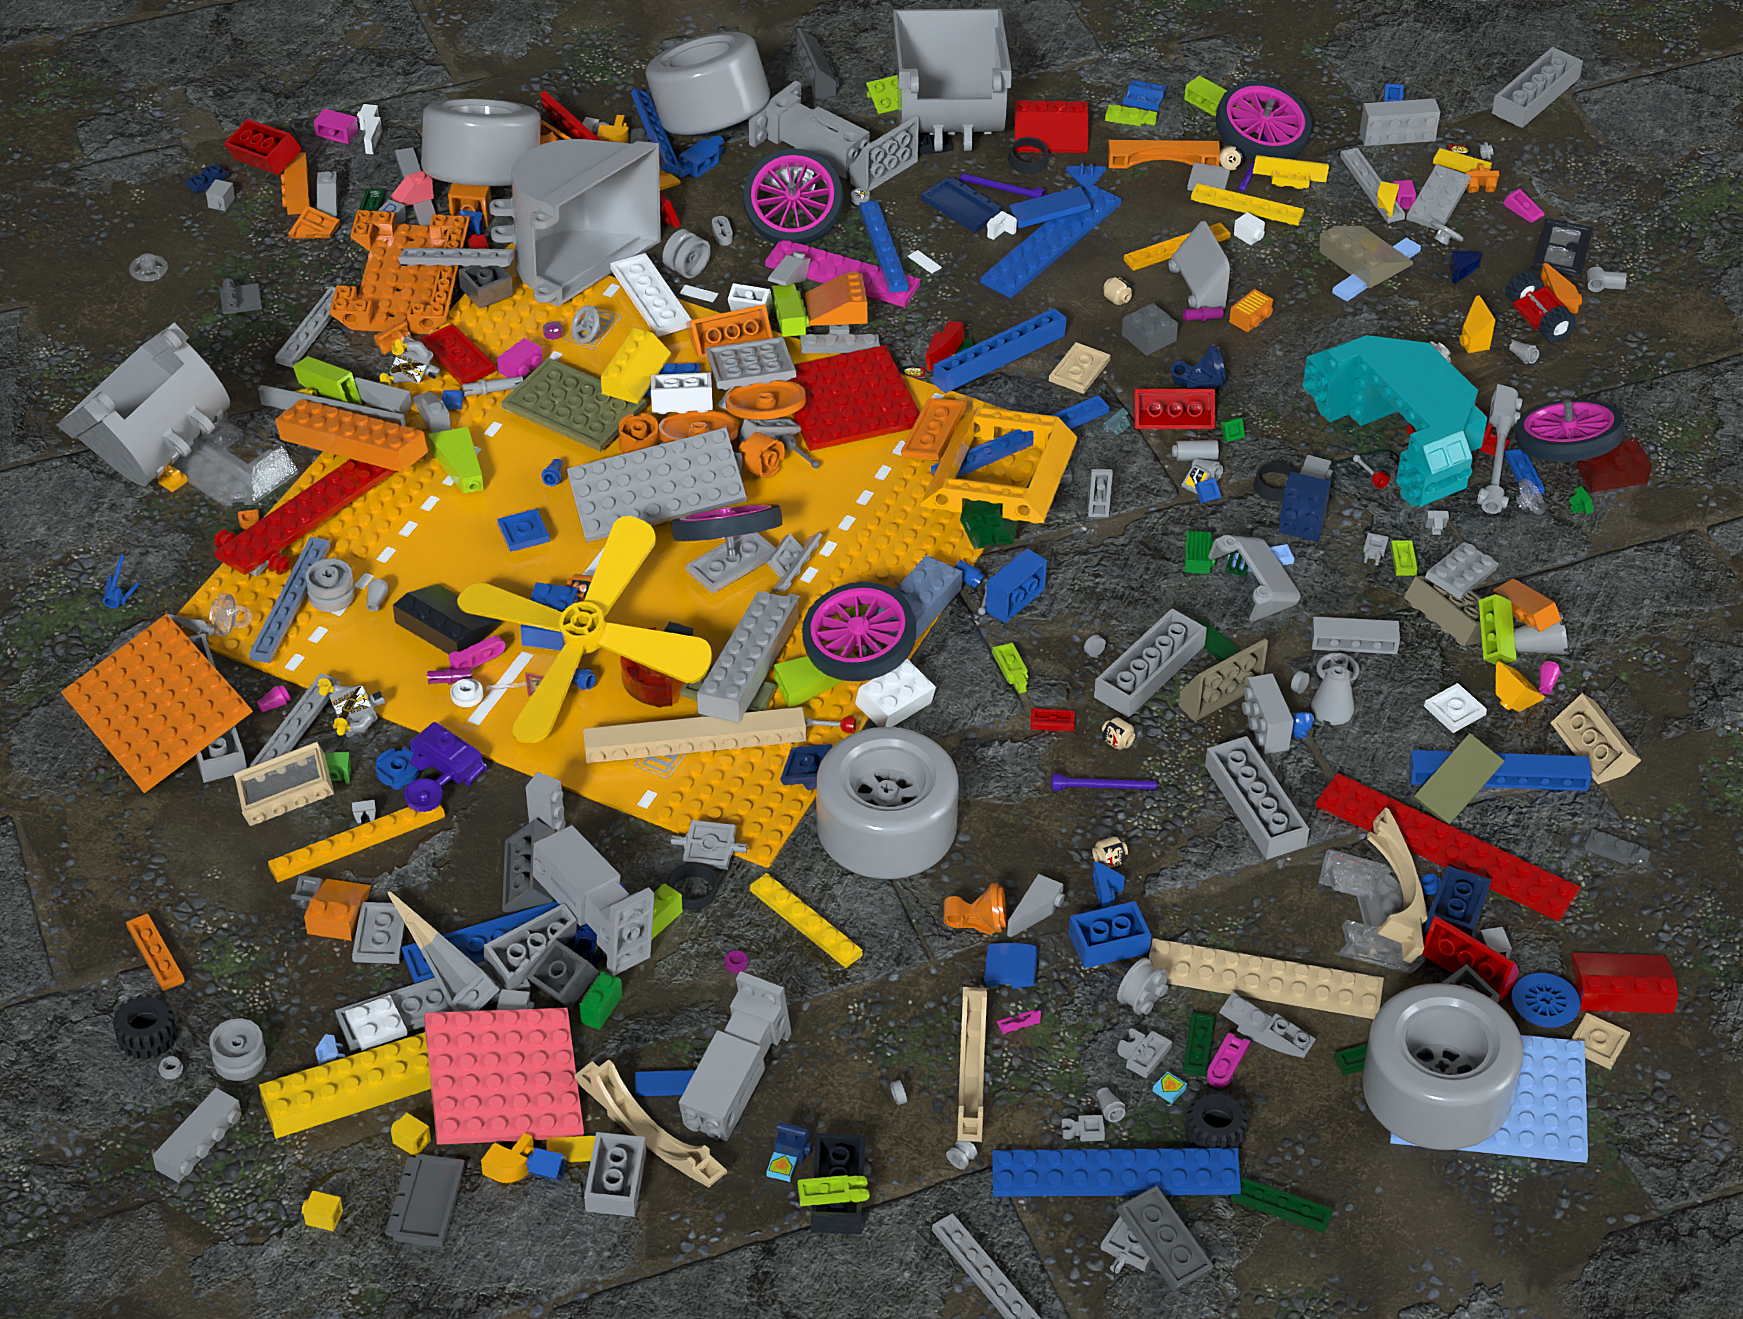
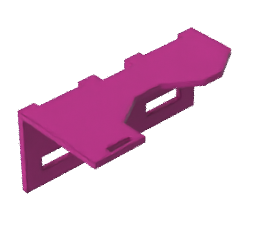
(1023, 1022)

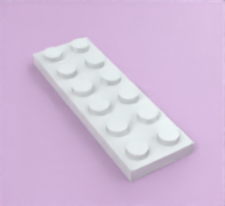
(650, 294)

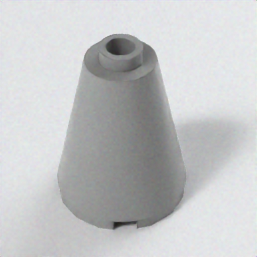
(1550, 641)
(1334, 697)

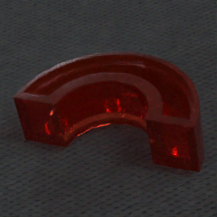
(644, 684)

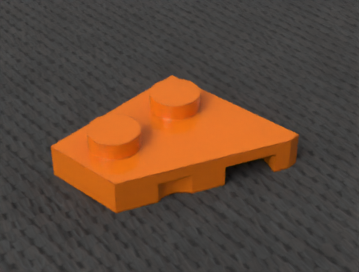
(314, 225)

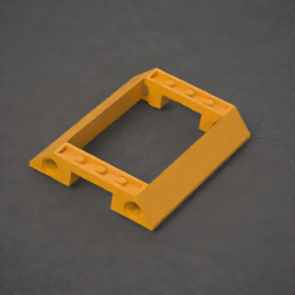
(1049, 433)

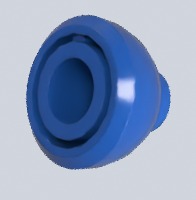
(1302, 724)

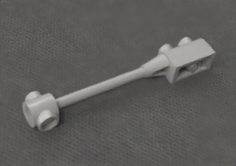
(1503, 417)

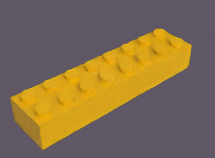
(346, 1086)

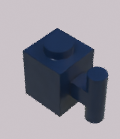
(793, 1141)

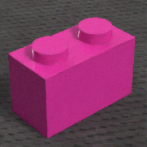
(336, 126)
(520, 359)

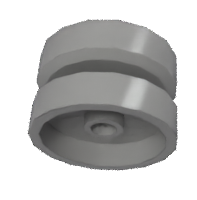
(686, 253)
(330, 585)
(237, 1049)

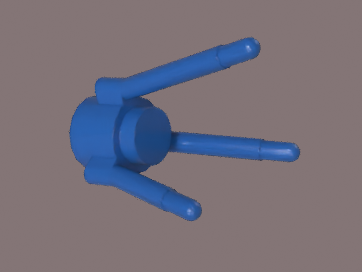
(113, 594)

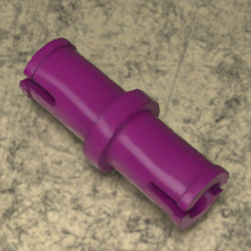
(1203, 313)
(448, 676)

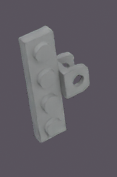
(837, 341)

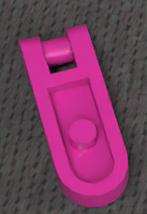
(477, 654)
(1227, 1060)

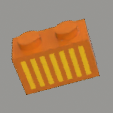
(1251, 310)

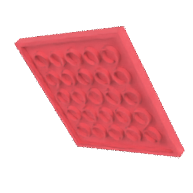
(502, 1075)

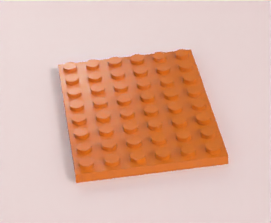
(156, 702)

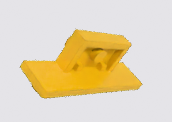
(1290, 172)

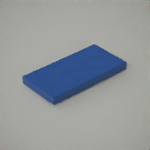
(1050, 207)

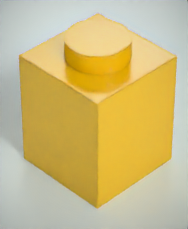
(410, 1134)
(322, 1210)

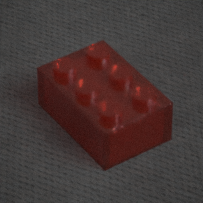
(1616, 469)

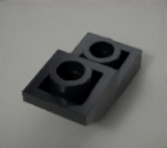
(926, 144)

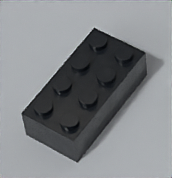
(838, 1157)

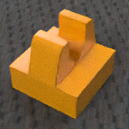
(172, 478)

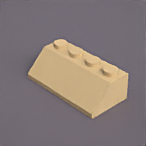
(1593, 735)

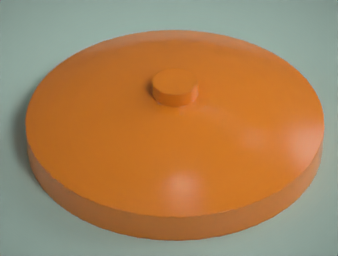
(765, 400)
(694, 423)

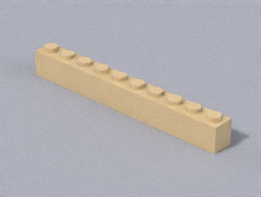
(693, 735)

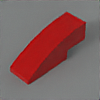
(944, 344)

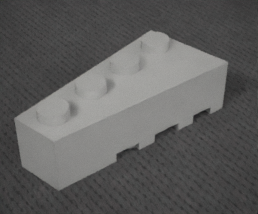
(518, 951)

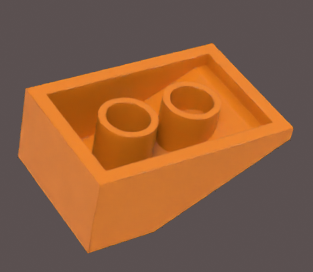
(336, 909)

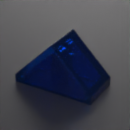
(1463, 264)

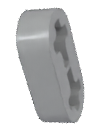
(720, 231)

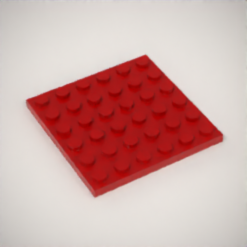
(852, 398)

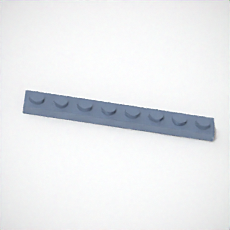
(288, 602)

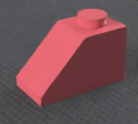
(414, 189)

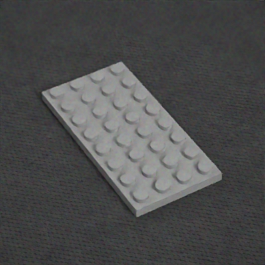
(657, 483)

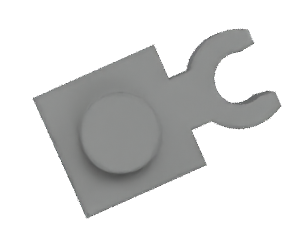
(1375, 547)
(1088, 1128)

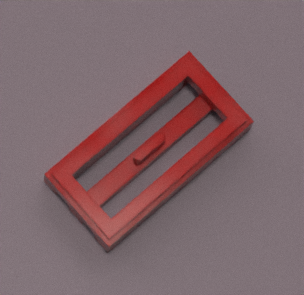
(1053, 721)

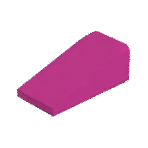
(1523, 206)

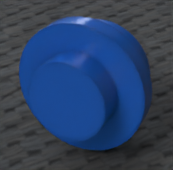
(1430, 884)

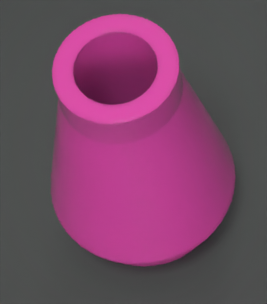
(1548, 675)
(274, 698)

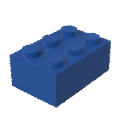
(1015, 585)
(557, 598)
(1109, 934)

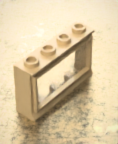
(283, 783)

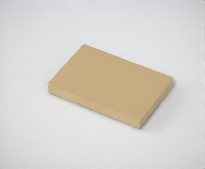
(1079, 368)

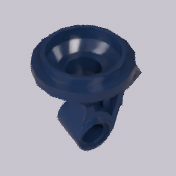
(1207, 373)

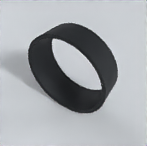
(1025, 167)
(1265, 491)
(694, 870)

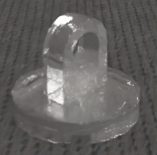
(224, 614)

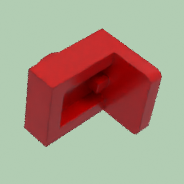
(476, 242)
(1490, 442)

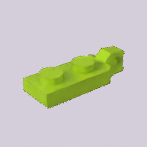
(1130, 116)
(1011, 666)

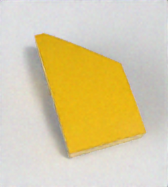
(1386, 196)

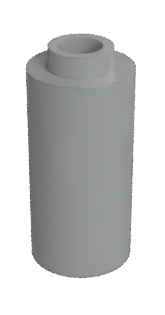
(1195, 449)

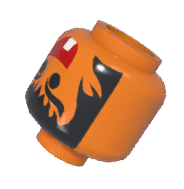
(581, 582)

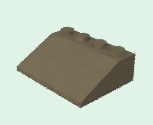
(1362, 253)
(1452, 614)
(1222, 682)

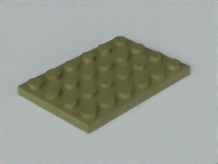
(570, 404)

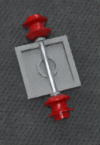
(274, 563)

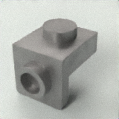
(305, 890)

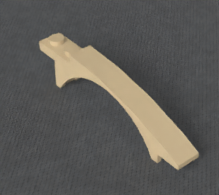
(1406, 925)
(972, 1064)
(609, 1090)

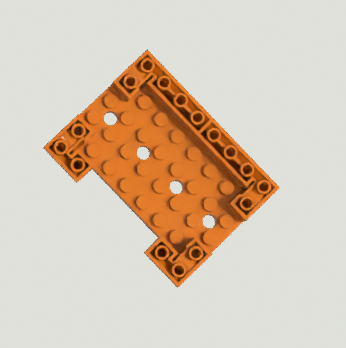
(424, 289)

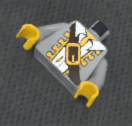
(410, 363)
(352, 706)

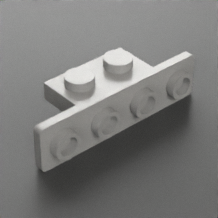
(789, 557)

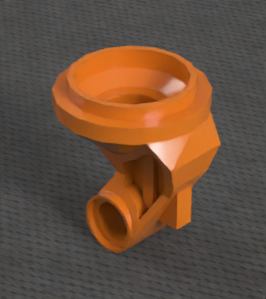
(986, 914)

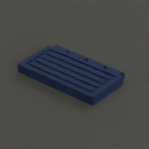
(961, 203)

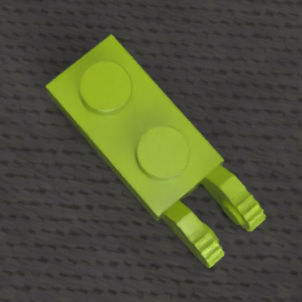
(832, 1190)

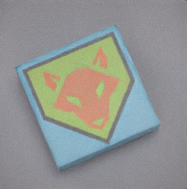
(1169, 1087)
(782, 1166)

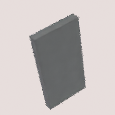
(1165, 1238)

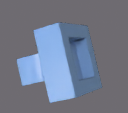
(328, 1050)

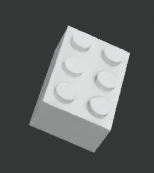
(681, 392)
(895, 695)

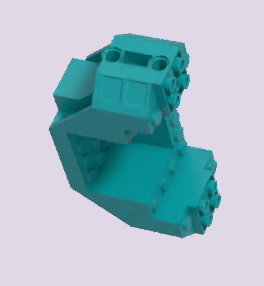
(1390, 375)

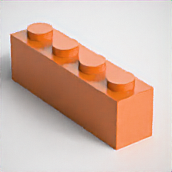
(296, 188)
(1529, 605)

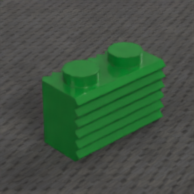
(1197, 551)
(600, 1000)

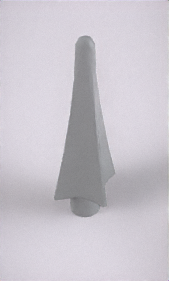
(197, 626)

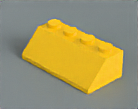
(632, 366)

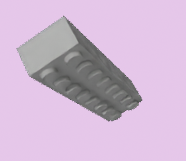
(748, 656)
(225, 754)

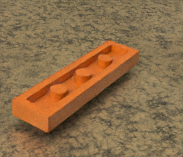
(155, 952)

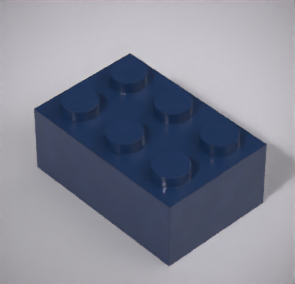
(1304, 506)
(1460, 900)

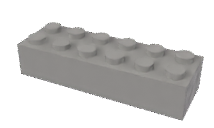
(1537, 87)
(1150, 662)
(1256, 797)

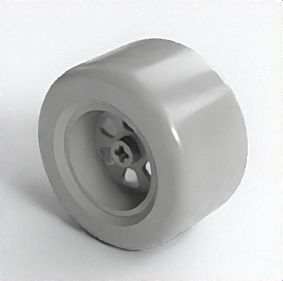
(707, 83)
(476, 139)
(885, 769)
(1429, 1099)

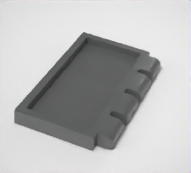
(425, 1200)

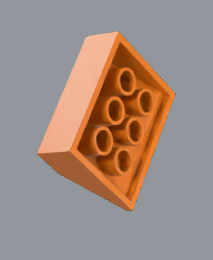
(838, 301)

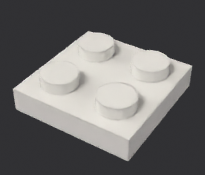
(1455, 708)
(376, 1023)

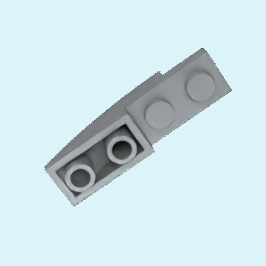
(1272, 1032)

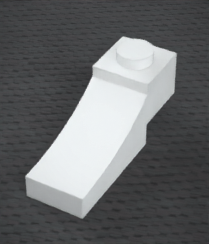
(371, 124)

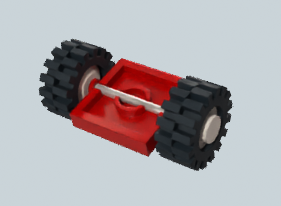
(1540, 307)

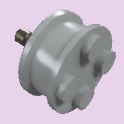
(1140, 985)

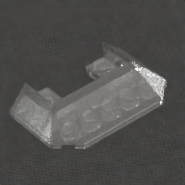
(227, 476)
(1378, 898)

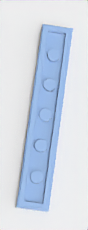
(1353, 285)

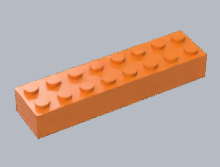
(351, 435)

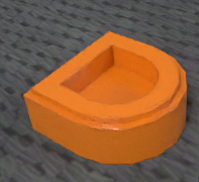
(248, 518)

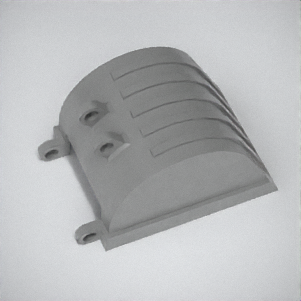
(952, 71)
(579, 211)
(150, 408)

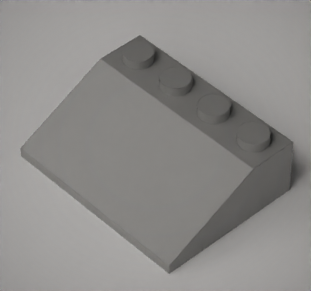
(886, 156)

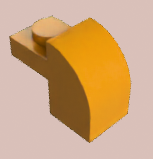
(615, 133)
(507, 1164)

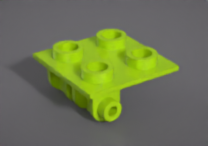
(883, 94)

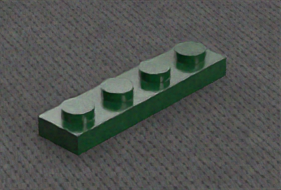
(1283, 1205)

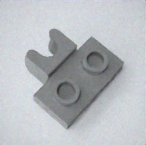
(1142, 1052)

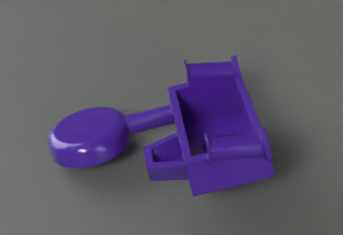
(448, 754)

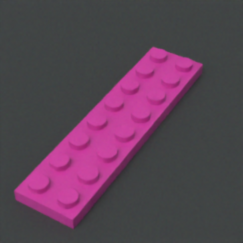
(827, 266)

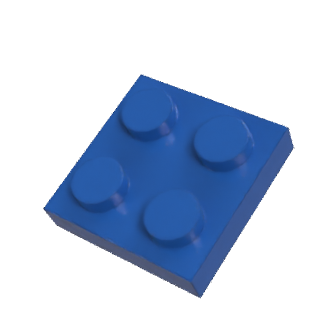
(523, 530)

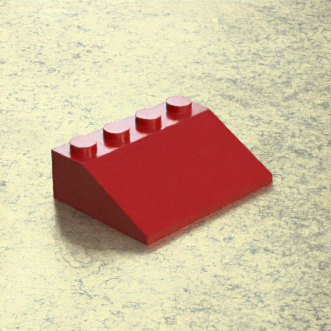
(1055, 123)
(1624, 983)

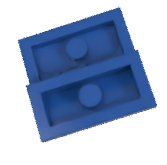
(1144, 95)
(1011, 964)

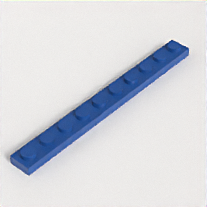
(1019, 440)

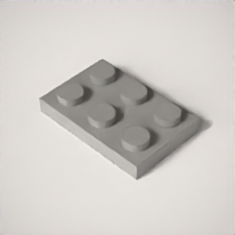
(379, 934)

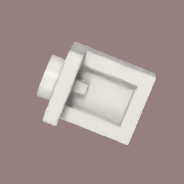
(1001, 223)

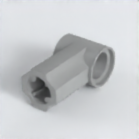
(1599, 279)

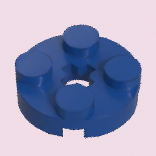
(396, 777)

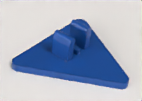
(1086, 174)

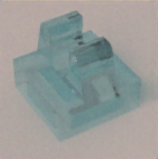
(1116, 420)

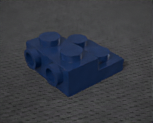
(803, 765)

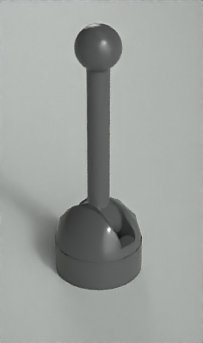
(790, 443)

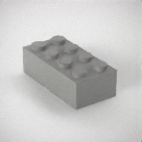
(1399, 122)

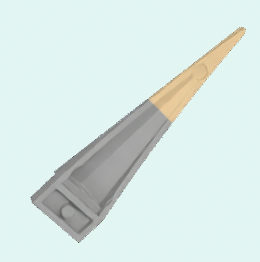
(459, 978)

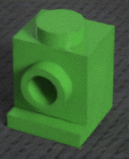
(339, 766)

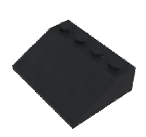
(436, 618)

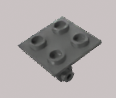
(239, 298)

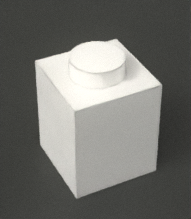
(1249, 228)

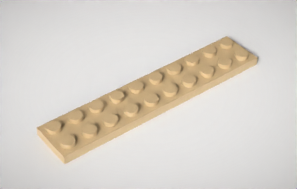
(1268, 979)

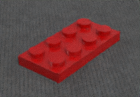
(458, 354)

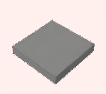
(1208, 175)

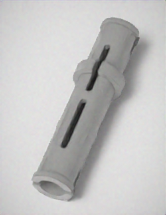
(484, 387)

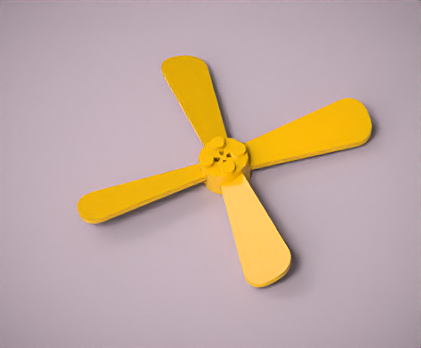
(586, 629)

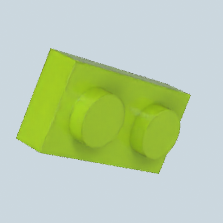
(1404, 558)

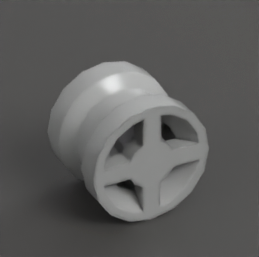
(961, 1154)

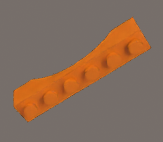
(1131, 152)

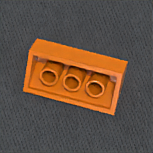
(729, 328)

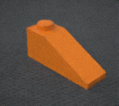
(1561, 288)

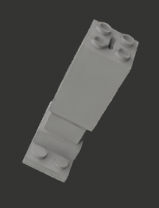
(808, 129)
(593, 893)
(735, 1058)

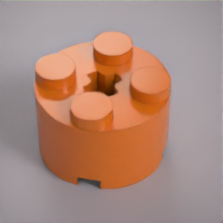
(638, 432)
(761, 454)

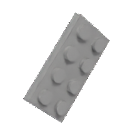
(1438, 196)
(718, 570)
(1462, 570)

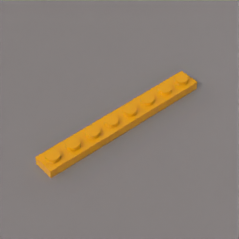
(351, 841)

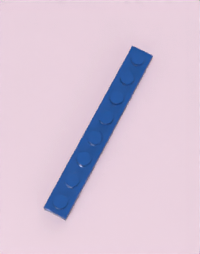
(655, 131)
(883, 246)

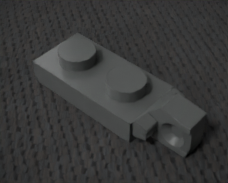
(1616, 848)

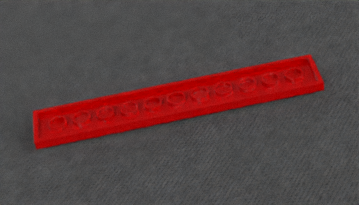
(576, 130)
(300, 515)
(1452, 847)

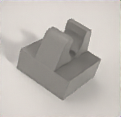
(1436, 521)
(364, 807)

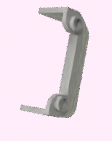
(1203, 268)
(1276, 587)

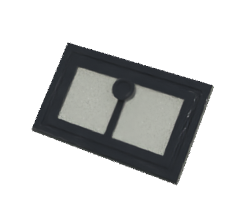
(1562, 247)

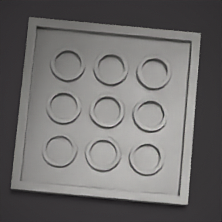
(750, 363)

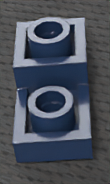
(203, 182)

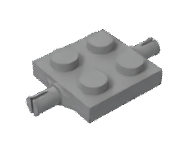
(709, 844)
(1125, 1247)

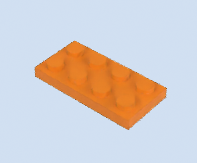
(933, 429)

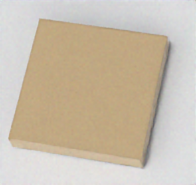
(1601, 1040)

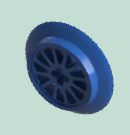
(1562, 1006)

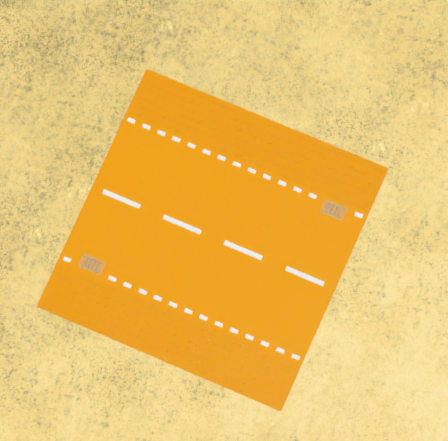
(426, 532)

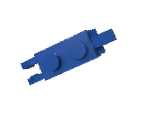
(700, 157)

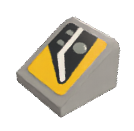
(1195, 476)

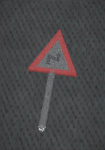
(532, 683)

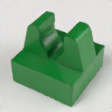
(1232, 429)
(1581, 501)

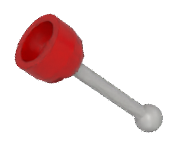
(1378, 478)
(847, 724)

